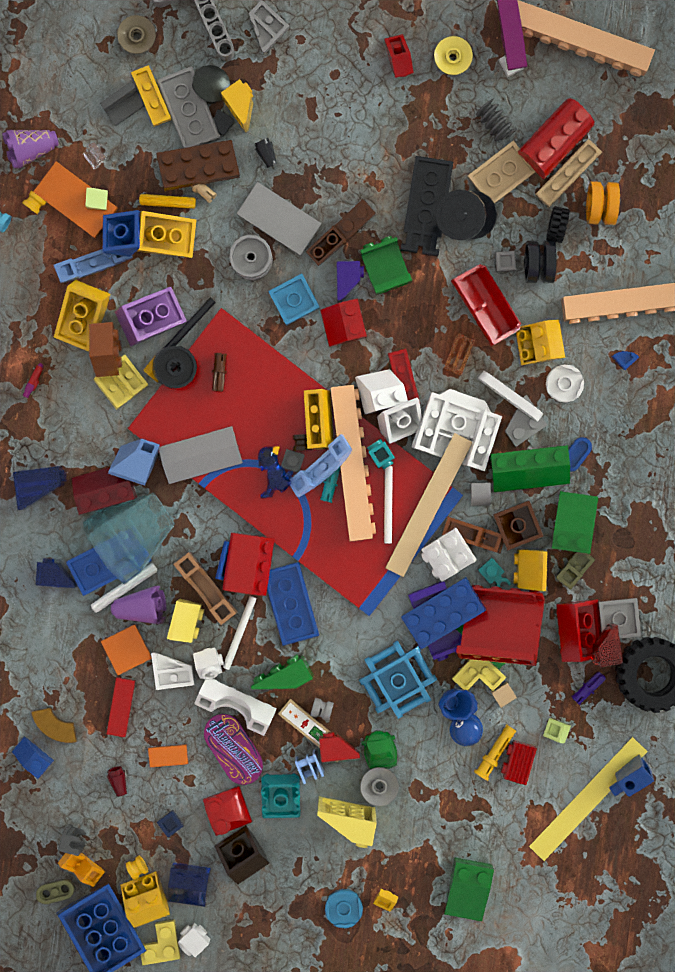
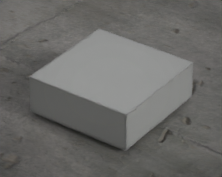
(505, 261)

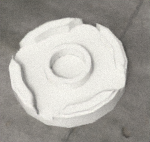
(564, 383)

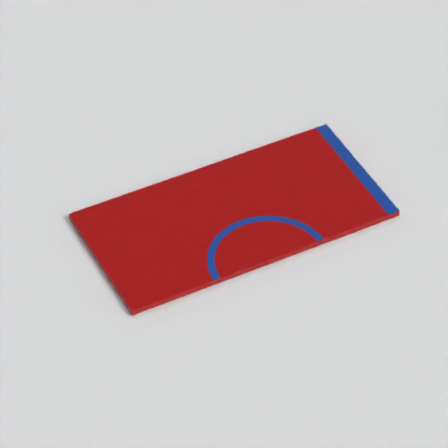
(265, 409)

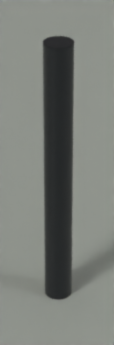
(191, 323)

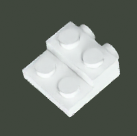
(448, 555)

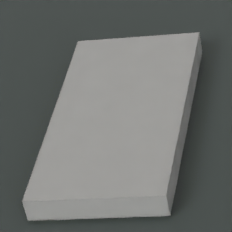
(187, 109)
(279, 219)

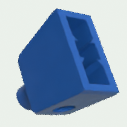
(632, 777)

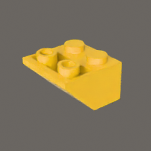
(540, 342)
(144, 899)

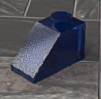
(53, 575)

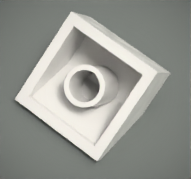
(380, 391)
(400, 420)

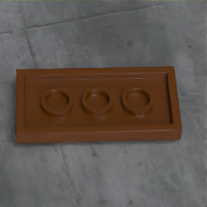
(197, 165)

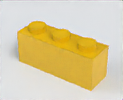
(318, 418)

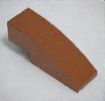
(476, 535)

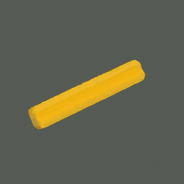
(167, 201)

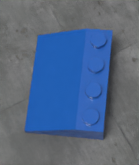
(101, 931)

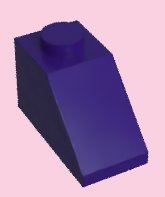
(348, 277)

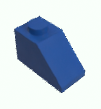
(32, 757)

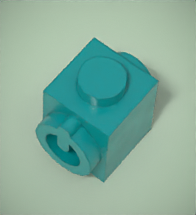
(381, 454)

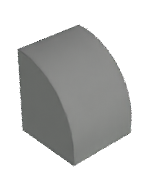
(480, 494)

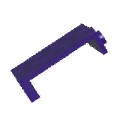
(447, 643)

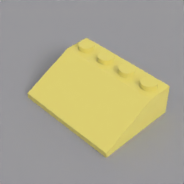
(350, 819)

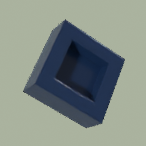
(170, 823)

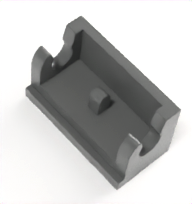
(70, 843)

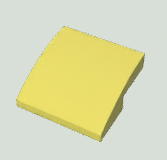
(124, 386)

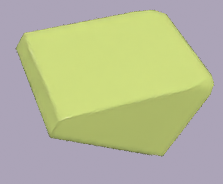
(96, 199)
(556, 730)

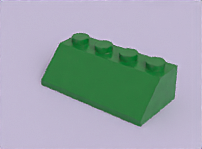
(530, 468)

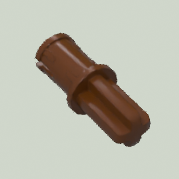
(219, 372)

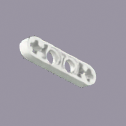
(510, 396)

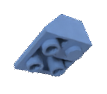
(135, 461)

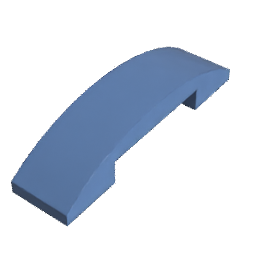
(87, 265)

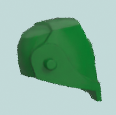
(380, 750)

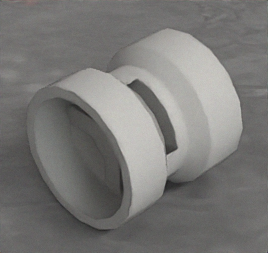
(325, 706)

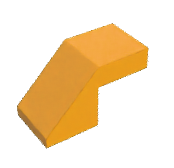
(82, 867)

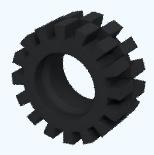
(557, 224)

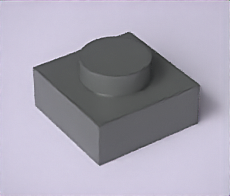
(292, 460)

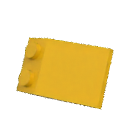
(166, 234)
(80, 308)
(531, 569)

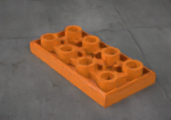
(68, 196)

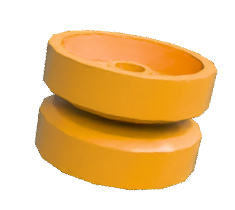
(602, 203)

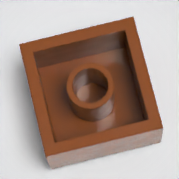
(104, 349)

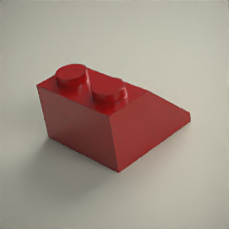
(343, 322)

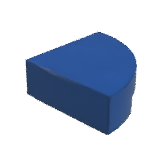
(625, 359)

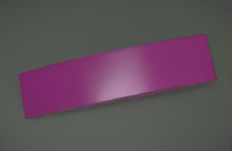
(512, 34)

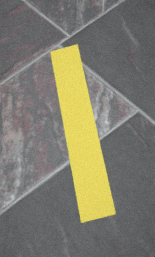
(585, 801)

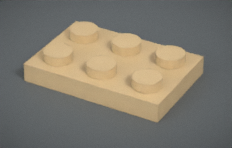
(501, 173)

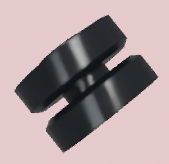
(540, 263)
(185, 366)

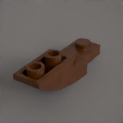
(341, 232)

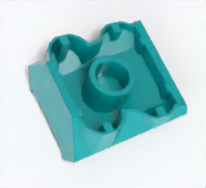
(280, 796)

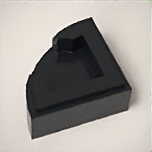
(223, 122)

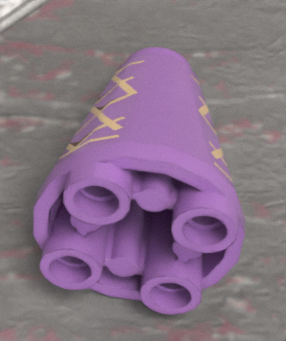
(28, 145)

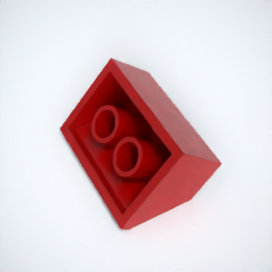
(248, 564)
(578, 629)

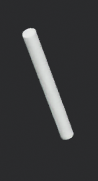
(388, 505)
(239, 632)

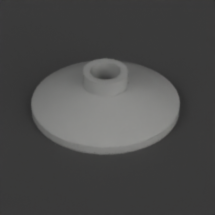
(380, 796)

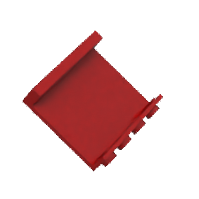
(507, 628)

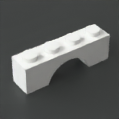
(216, 695)

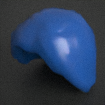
(458, 704)

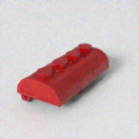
(556, 137)
(487, 304)

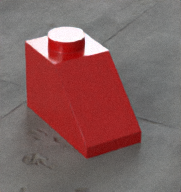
(399, 56)
(336, 748)

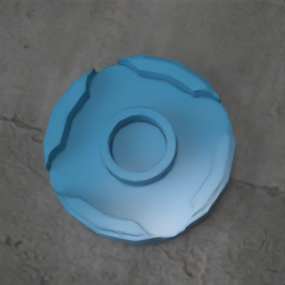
(343, 908)

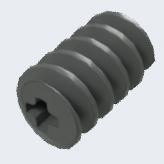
(495, 121)

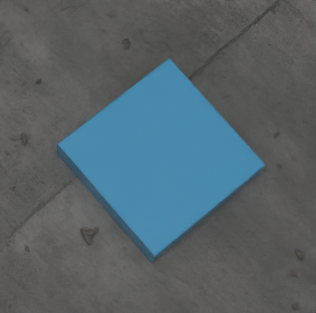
(294, 299)

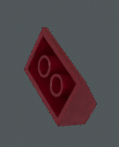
(100, 490)

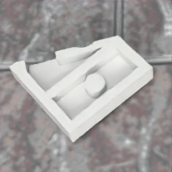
(171, 672)

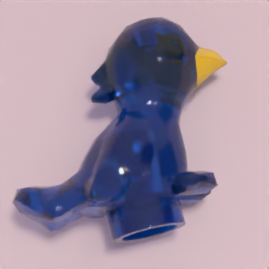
(276, 475)

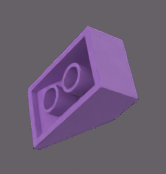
(150, 316)

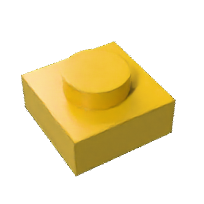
(385, 900)

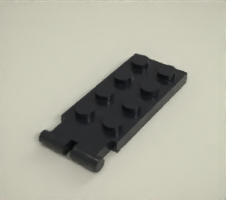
(428, 186)

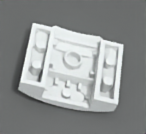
(458, 414)

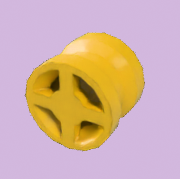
(34, 202)
(137, 867)

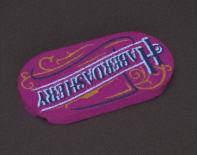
(233, 749)

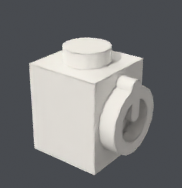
(208, 663)
(193, 940)

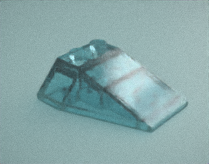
(128, 534)

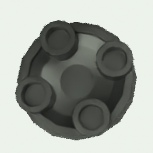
(210, 82)

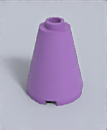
(141, 606)

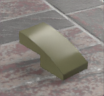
(574, 569)

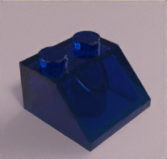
(188, 884)

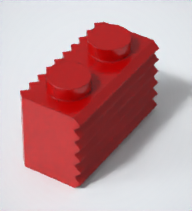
(519, 762)

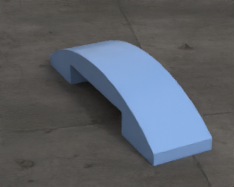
(322, 468)

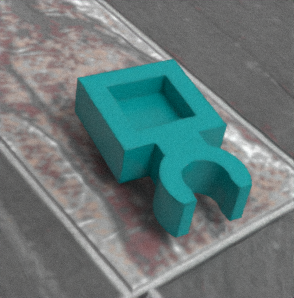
(492, 572)

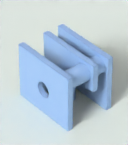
(313, 770)

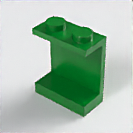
(385, 265)

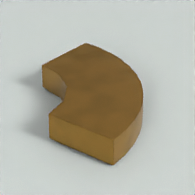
(53, 727)

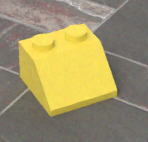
(185, 620)

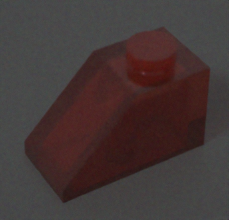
(607, 647)

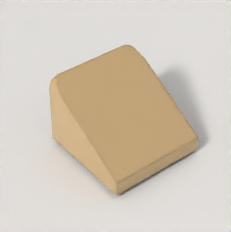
(503, 694)

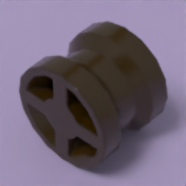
(300, 442)

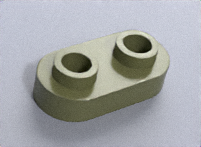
(56, 891)

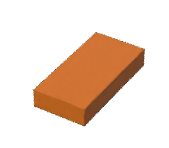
(168, 755)

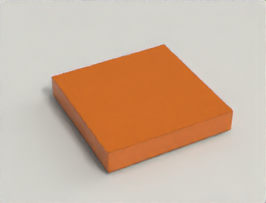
(126, 649)

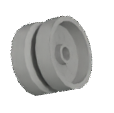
(241, 251)

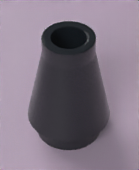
(266, 152)

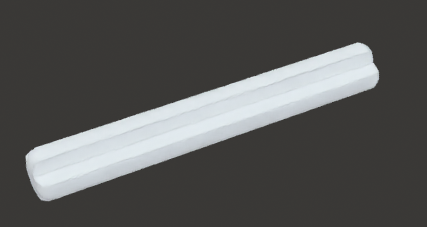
(123, 588)

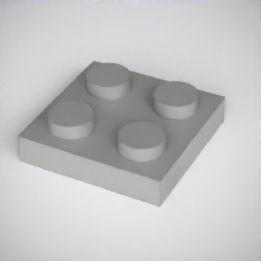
(622, 613)

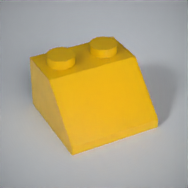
(239, 102)

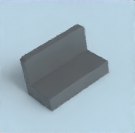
(122, 103)

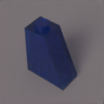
(37, 484)

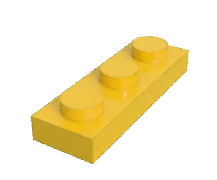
(151, 96)

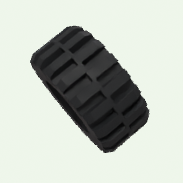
(627, 674)

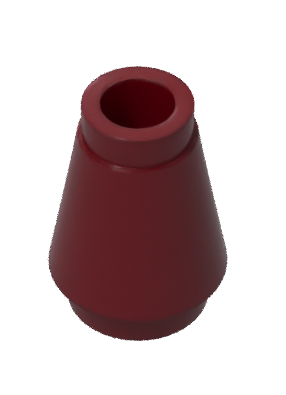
(117, 779)

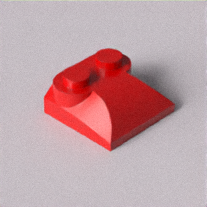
(227, 810)

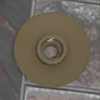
(136, 25)

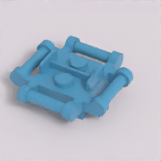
(397, 679)

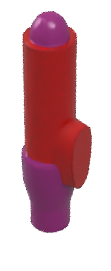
(33, 381)

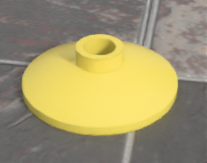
(453, 46)

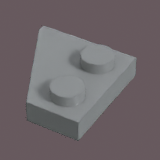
(267, 25)
(522, 426)

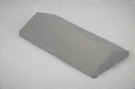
(200, 455)

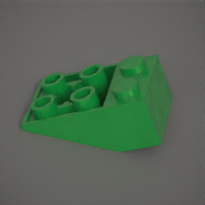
(288, 676)

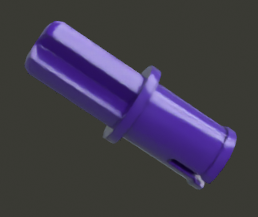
(589, 687)

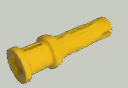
(490, 760)

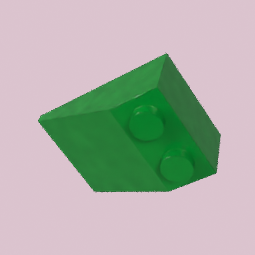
(575, 522)
(469, 889)

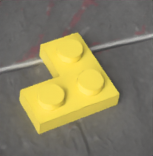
(478, 669)
(167, 946)

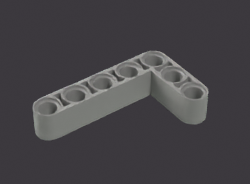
(210, 24)

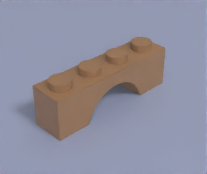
(205, 587)

